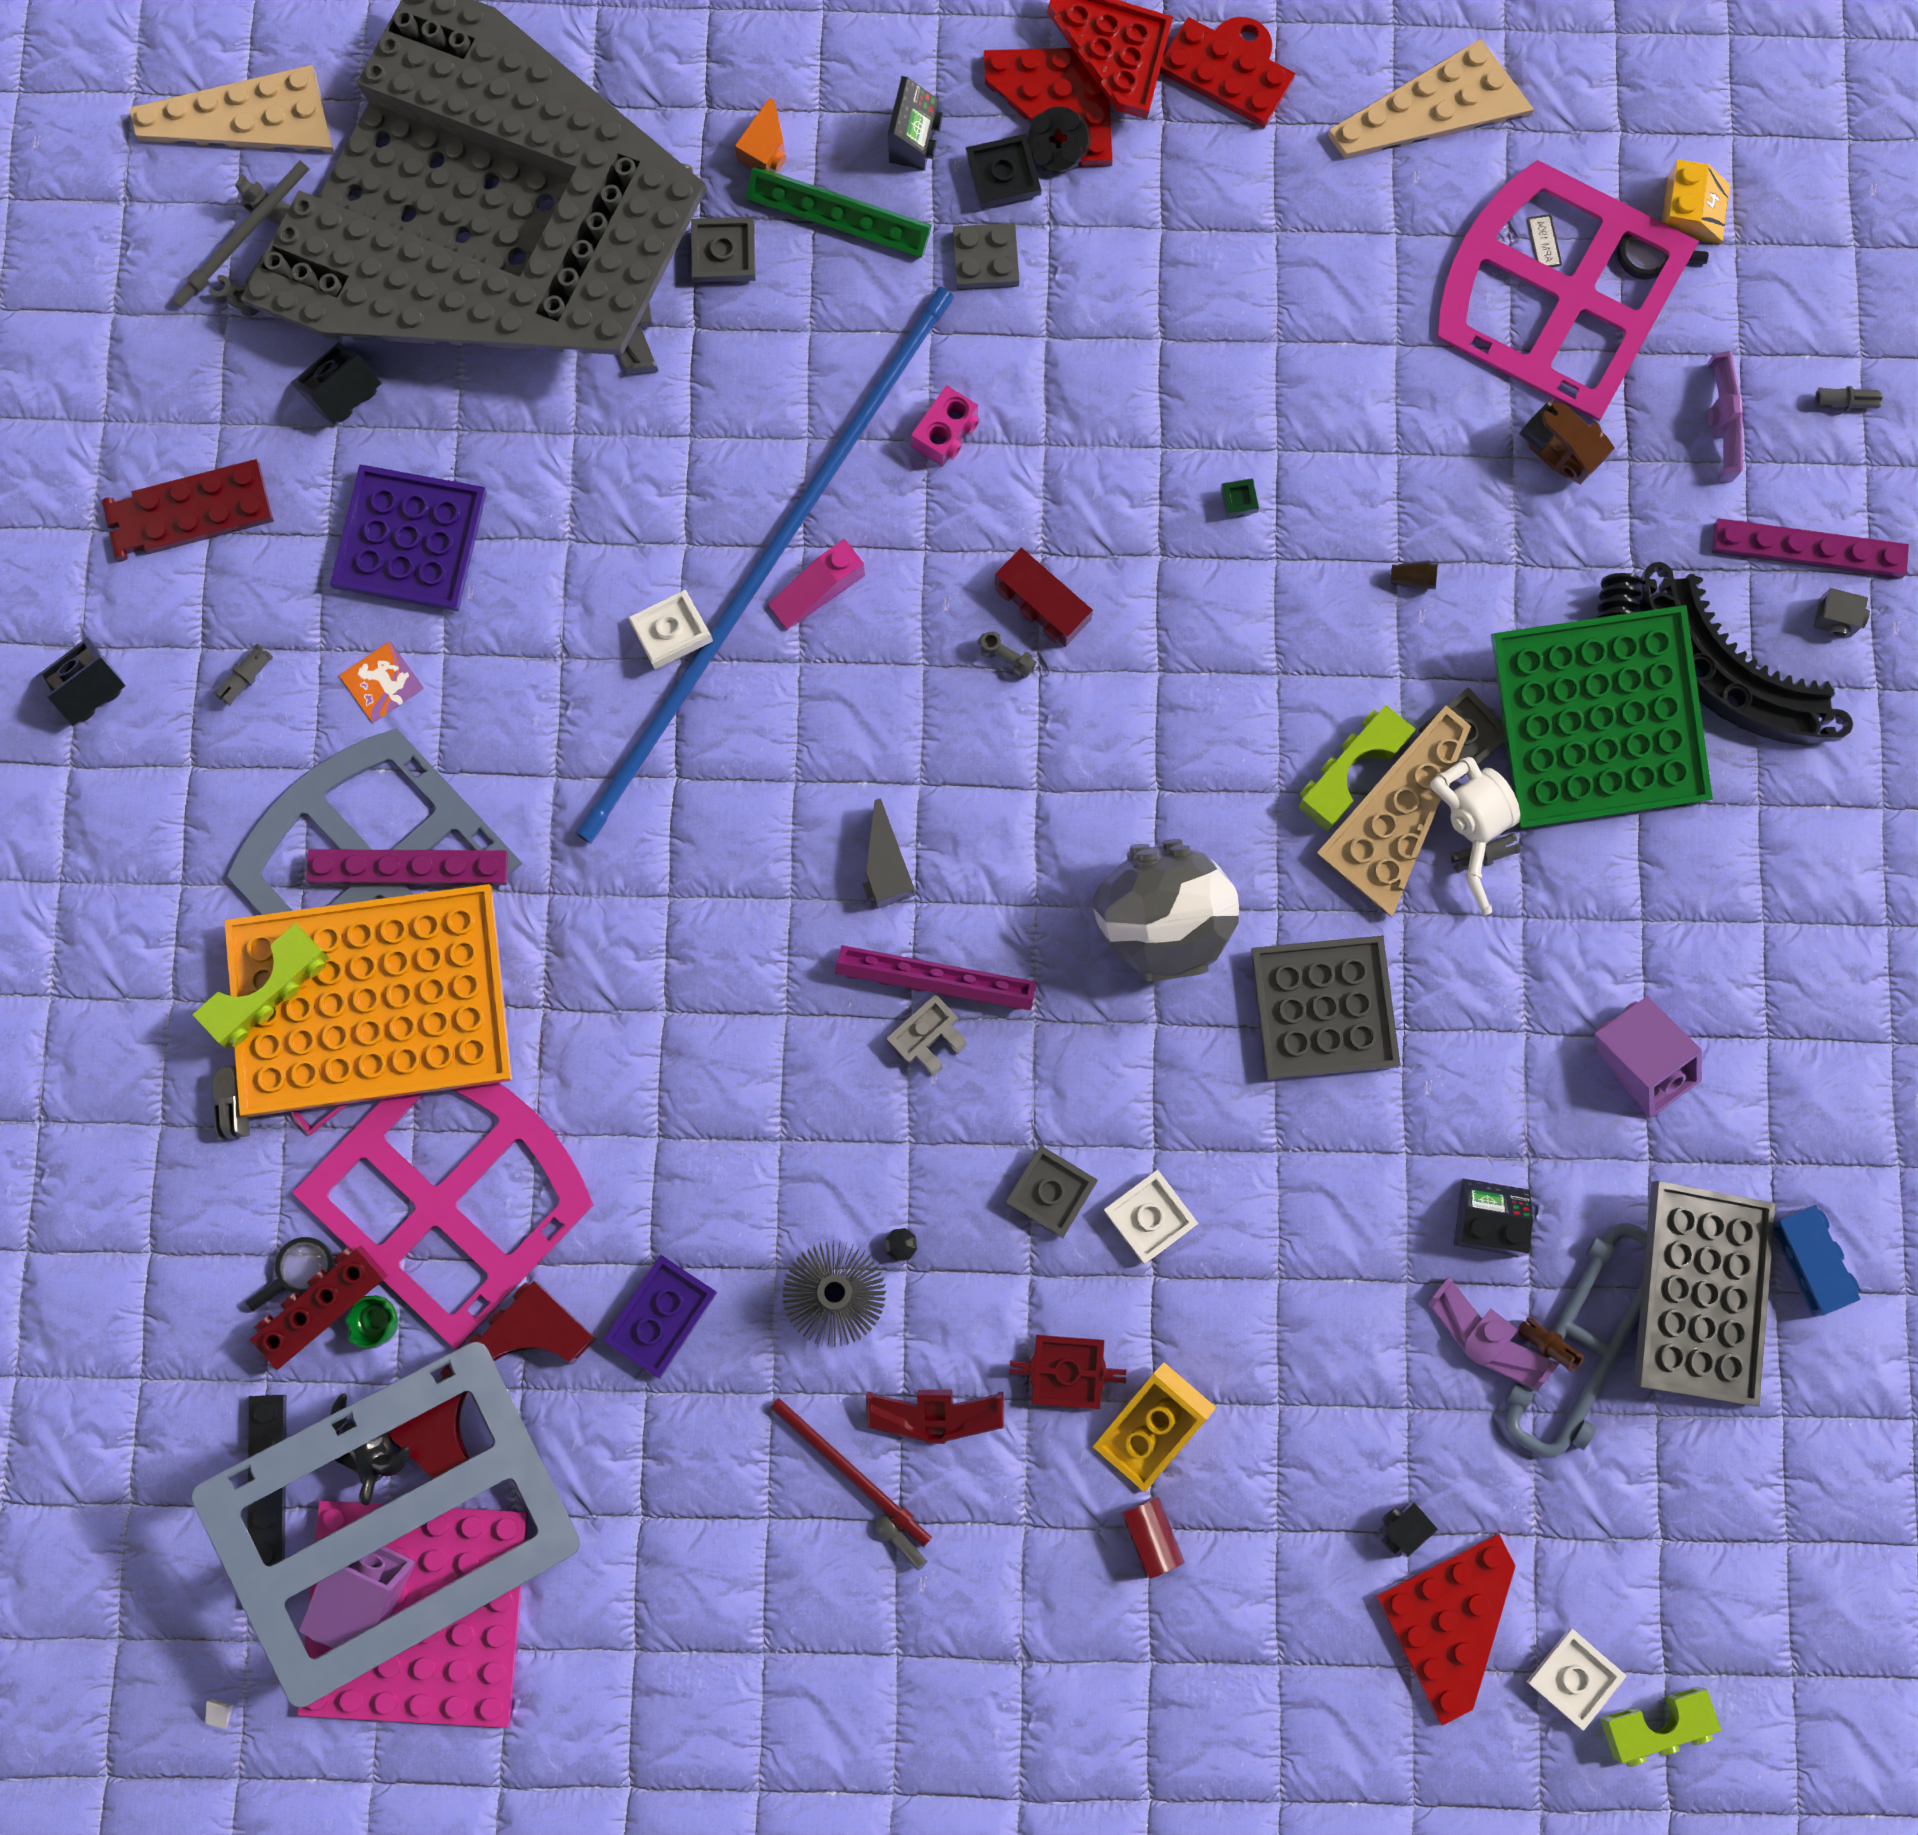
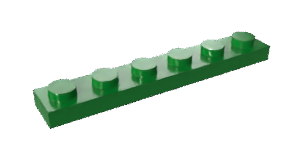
(838, 211)

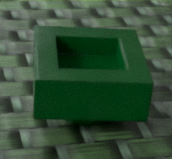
(1239, 497)

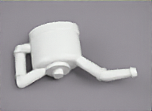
(1479, 812)

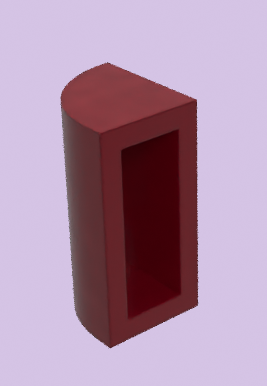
(1153, 1538)

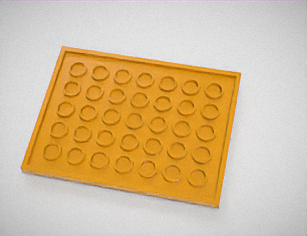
(394, 1013)

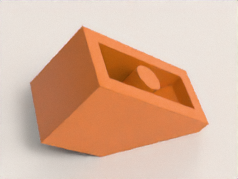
(762, 141)

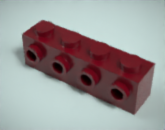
(318, 1307)

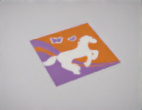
(381, 682)

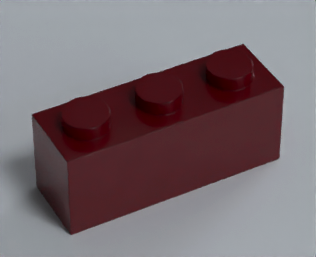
(1042, 597)

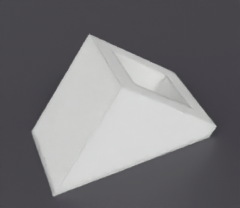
(218, 1713)

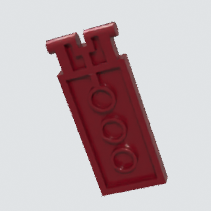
(188, 510)

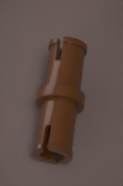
(1551, 1344)

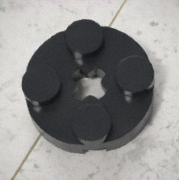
(1044, 129)

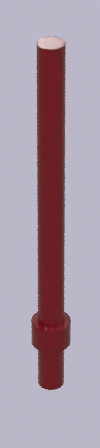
(900, 1517)

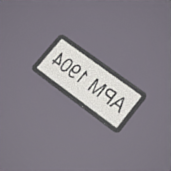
(1544, 240)

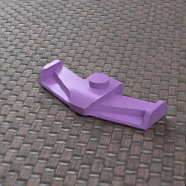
(1726, 415)
(1488, 1338)

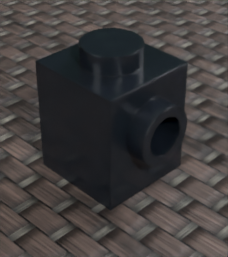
(1406, 1529)

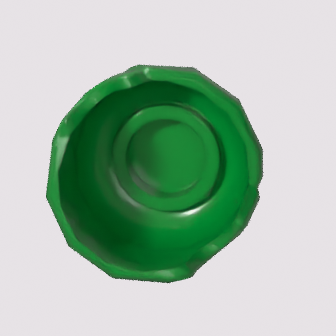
(371, 1322)

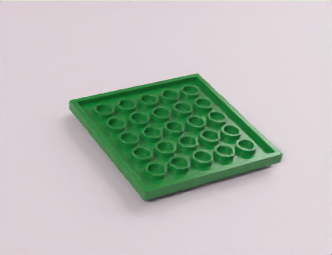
(1602, 716)

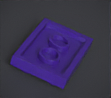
(660, 1316)

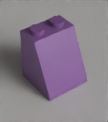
(1650, 1055)
(356, 1597)

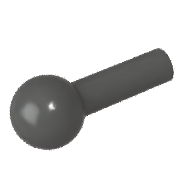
(889, 1532)

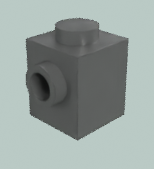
(1841, 613)

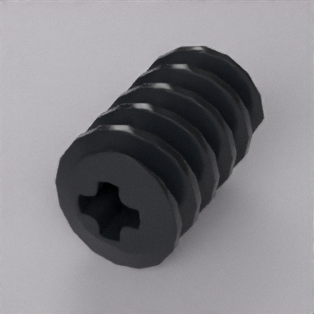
(1617, 594)

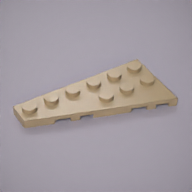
(1443, 101)
(251, 113)
(1388, 828)

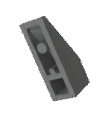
(885, 867)

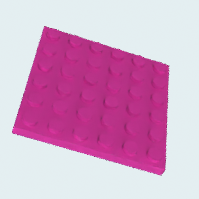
(460, 1671)

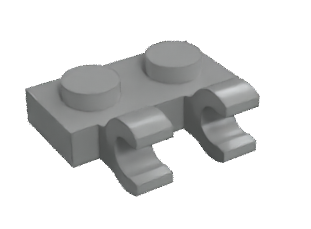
(922, 1030)

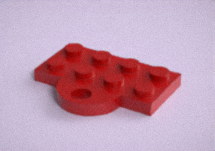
(1228, 67)

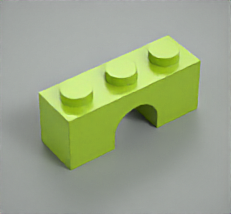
(1689, 1720)

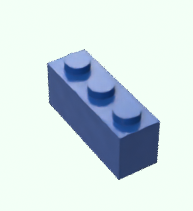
(1816, 1261)

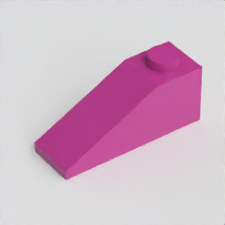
(818, 584)

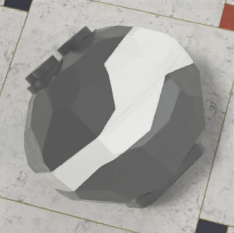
(1167, 910)

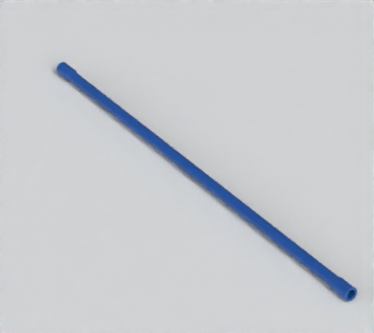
(599, 813)

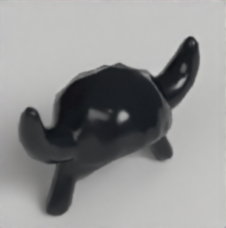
(372, 1459)

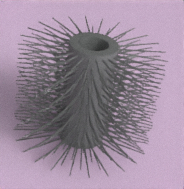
(854, 1290)

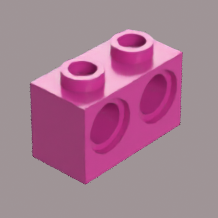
(938, 423)

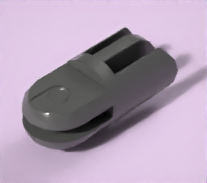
(226, 1105)

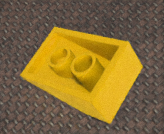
(1154, 1427)

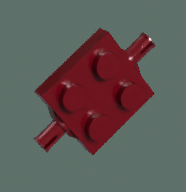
(1067, 1372)

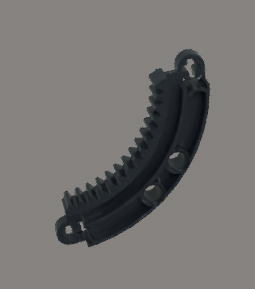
(1765, 702)

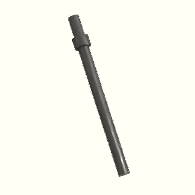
(199, 279)

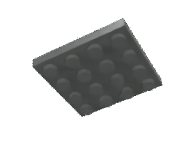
(1325, 1007)

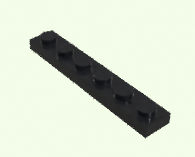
(267, 1514)

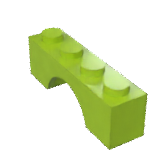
(1382, 738)
(294, 961)

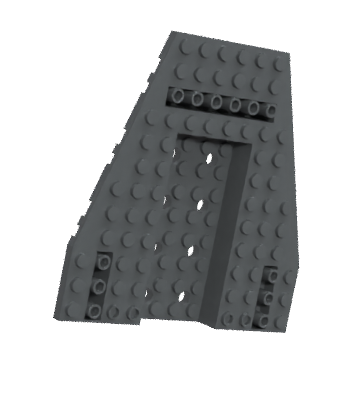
(499, 107)

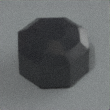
(901, 1244)

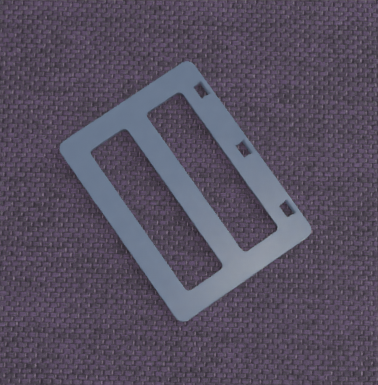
(266, 1588)

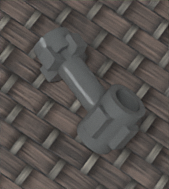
(991, 646)

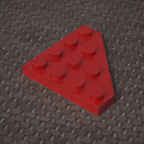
(1117, 45)
(1052, 78)
(1450, 1622)

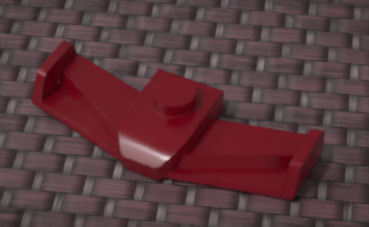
(935, 1416)

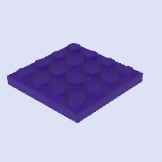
(408, 537)

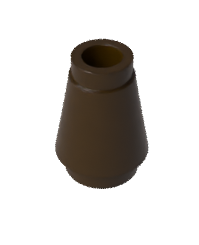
(1415, 575)

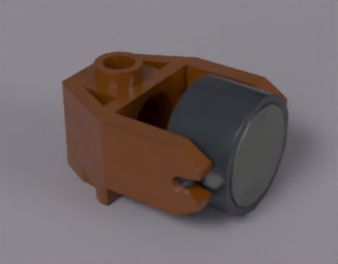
(1566, 441)

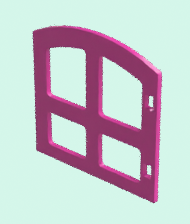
(1573, 292)
(438, 1204)

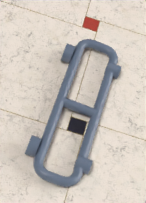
(1576, 1429)

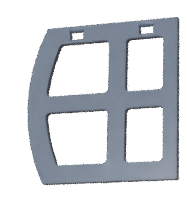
(309, 798)

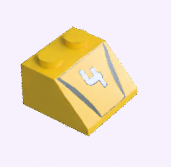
(1696, 201)

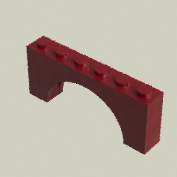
(529, 1323)

